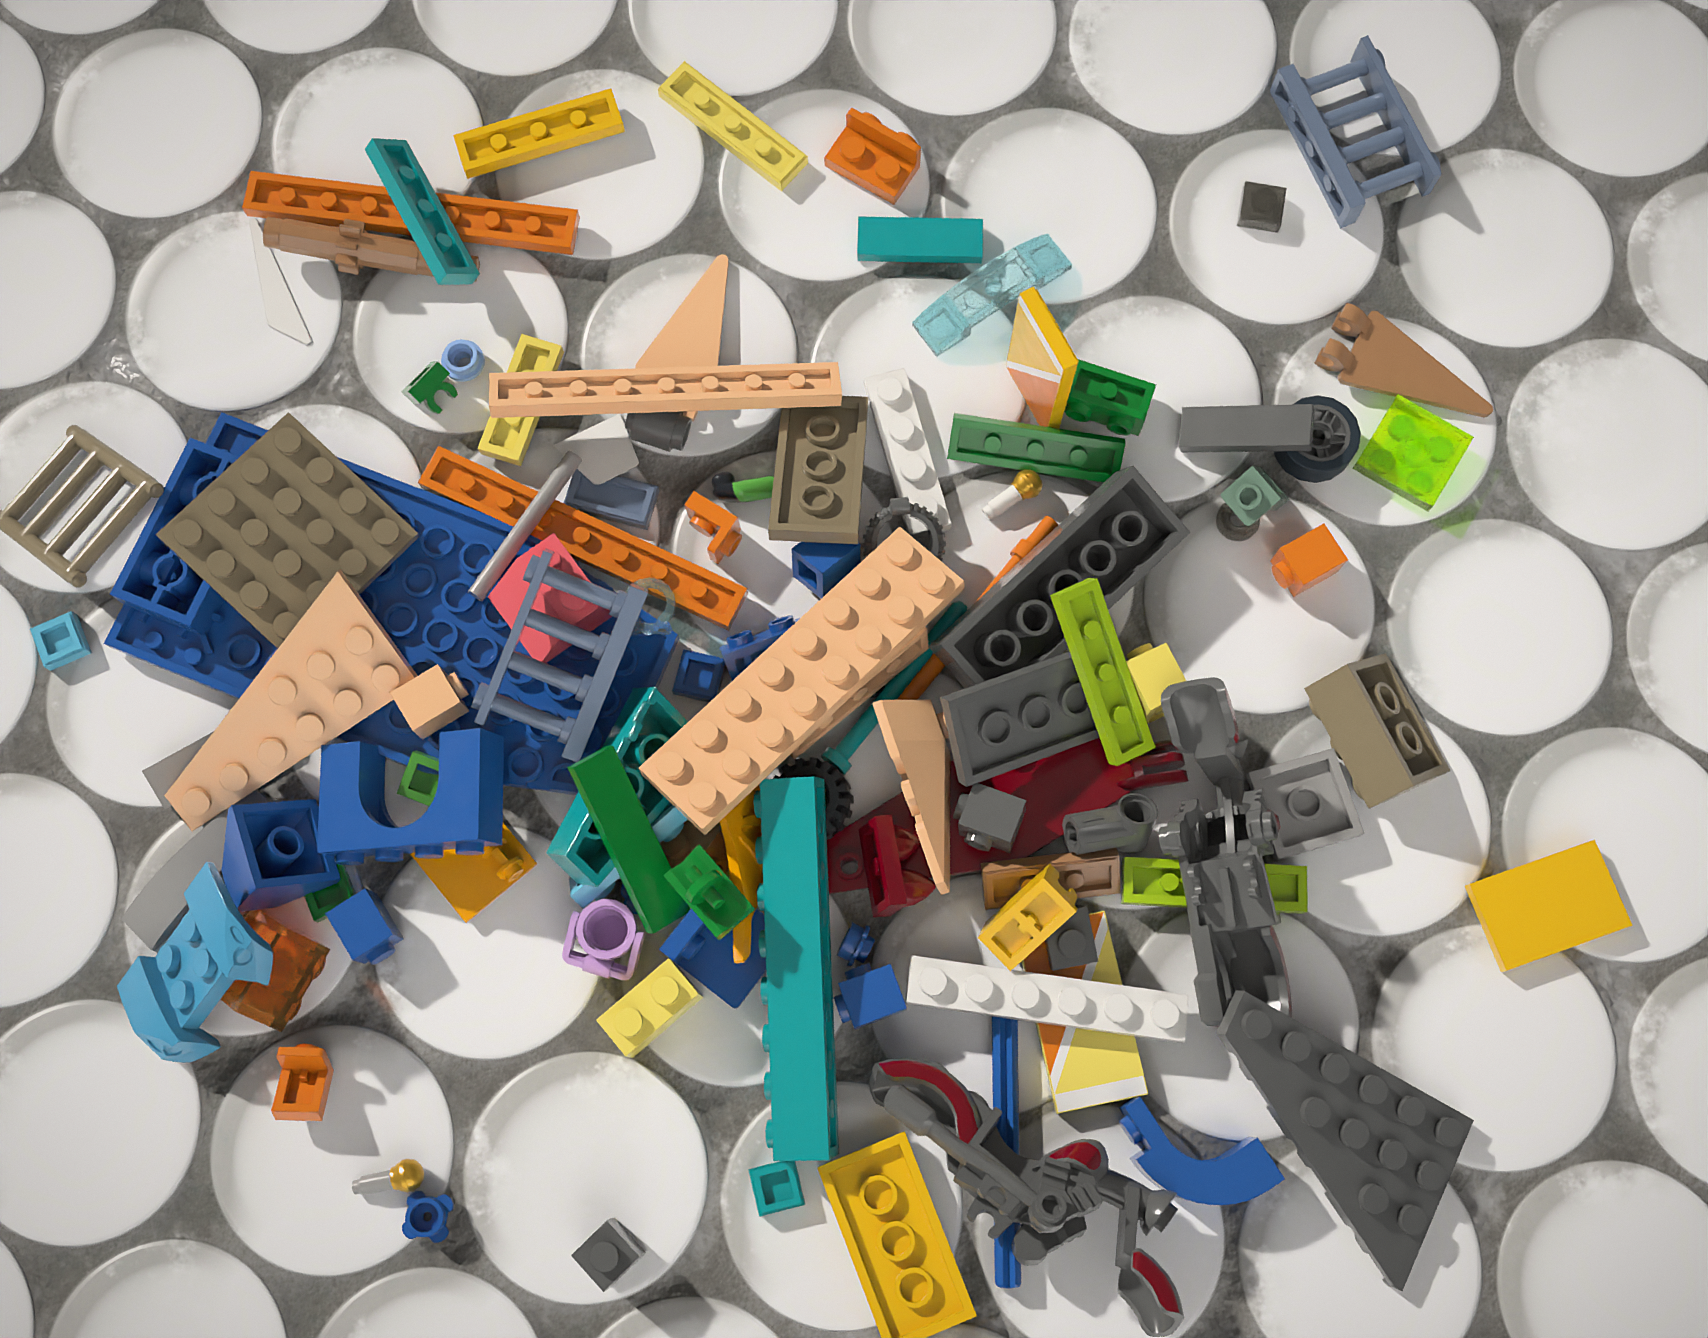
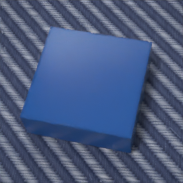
(699, 676)

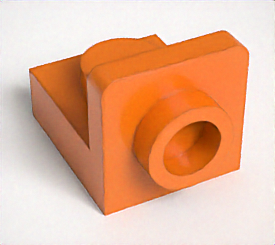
(710, 519)

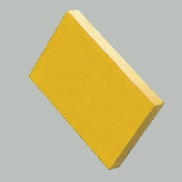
(1548, 905)

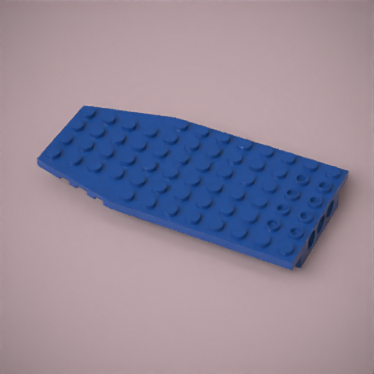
(419, 601)

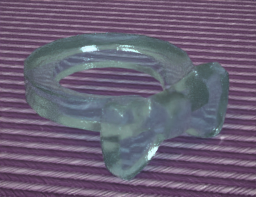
(662, 623)

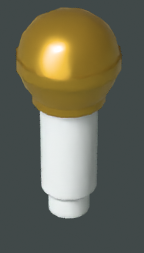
(1024, 486)

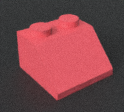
(511, 591)

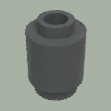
(659, 429)

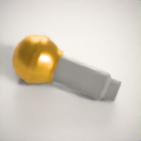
(404, 1176)

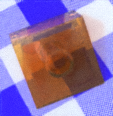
(295, 964)

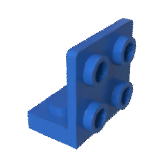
(712, 960)

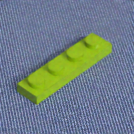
(1103, 671)
(1160, 884)

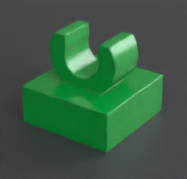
(427, 384)

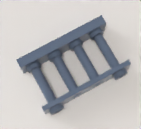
(1328, 161)
(588, 689)

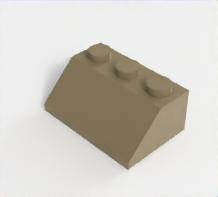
(1376, 729)

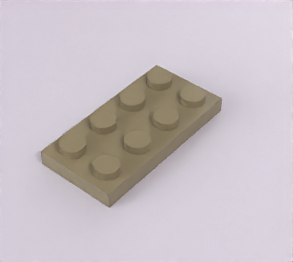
(819, 473)

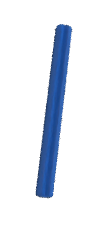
(1006, 1098)

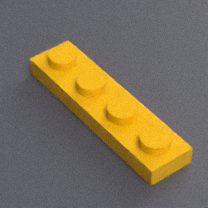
(539, 133)

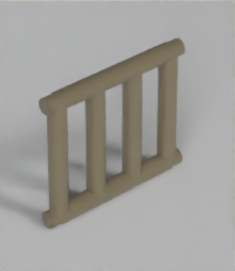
(99, 455)

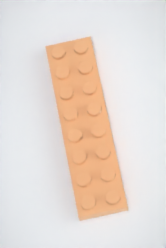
(801, 680)

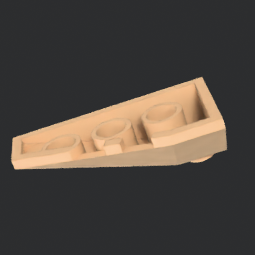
(922, 758)

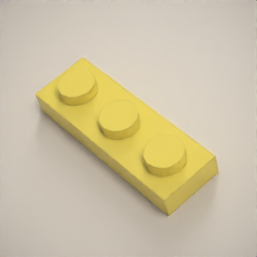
(510, 436)

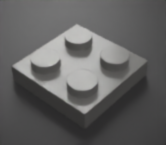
(1310, 803)

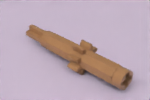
(348, 246)

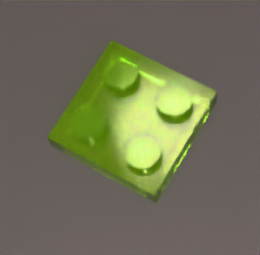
(1413, 452)

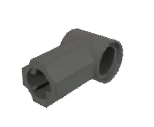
(1119, 826)

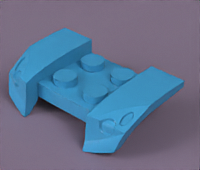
(179, 987)

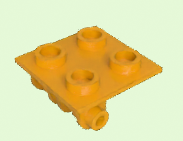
(477, 880)

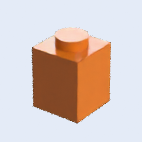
(1307, 560)

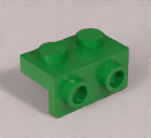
(1109, 399)

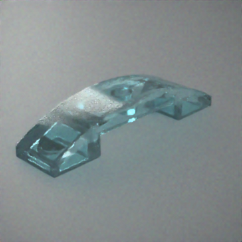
(988, 290)

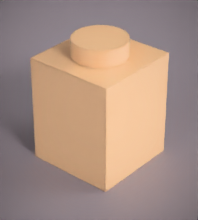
(431, 700)

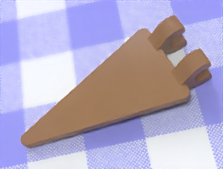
(1394, 364)

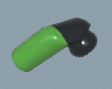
(741, 491)

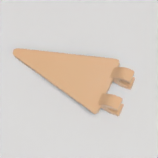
(695, 328)

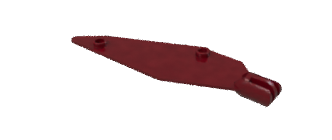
(1052, 788)

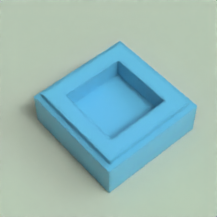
(60, 641)

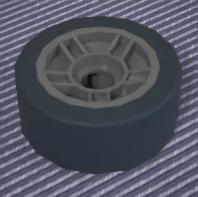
(1340, 442)

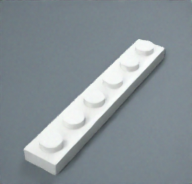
(1047, 999)

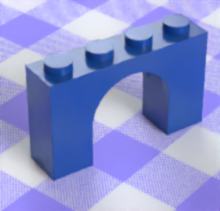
(461, 817)

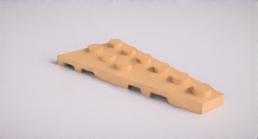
(312, 689)

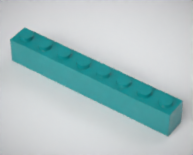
(797, 970)

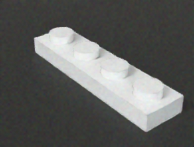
(905, 447)

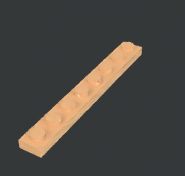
(664, 389)

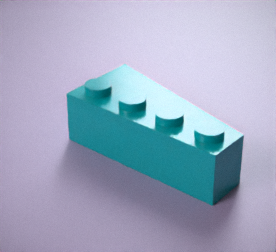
(638, 733)

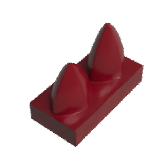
(889, 884)

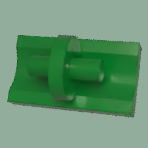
(709, 892)

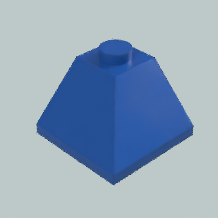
(274, 854)

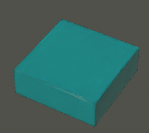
(776, 1187)

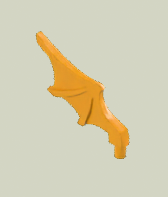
(740, 833)

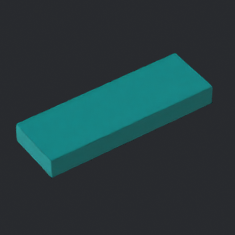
(920, 239)

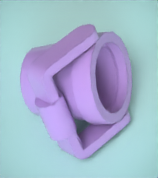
(605, 933)

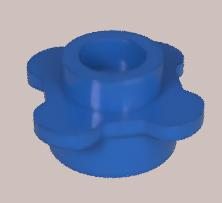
(417, 1226)

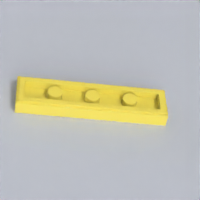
(733, 126)

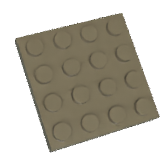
(284, 527)

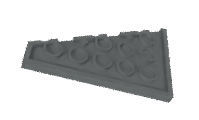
(1361, 1130)

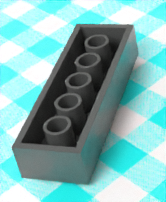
(1108, 537)

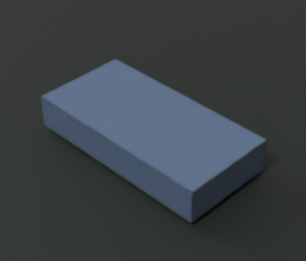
(615, 500)

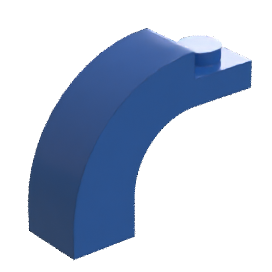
(1223, 1180)

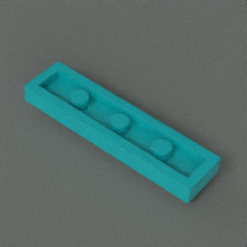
(422, 212)

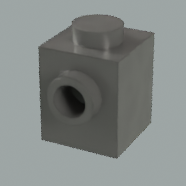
(989, 818)

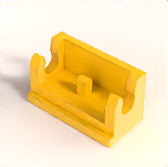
(1028, 918)

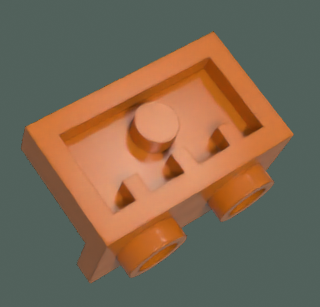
(874, 156)

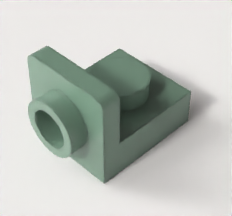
(1253, 495)

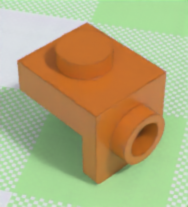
(302, 1083)

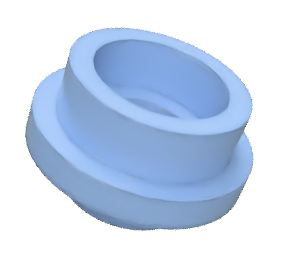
(463, 349)

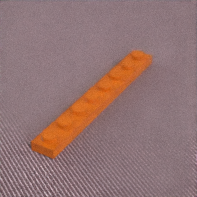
(474, 218)
(586, 537)

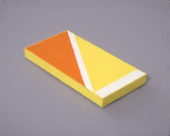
(1084, 1064)

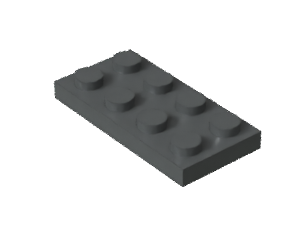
(1017, 719)

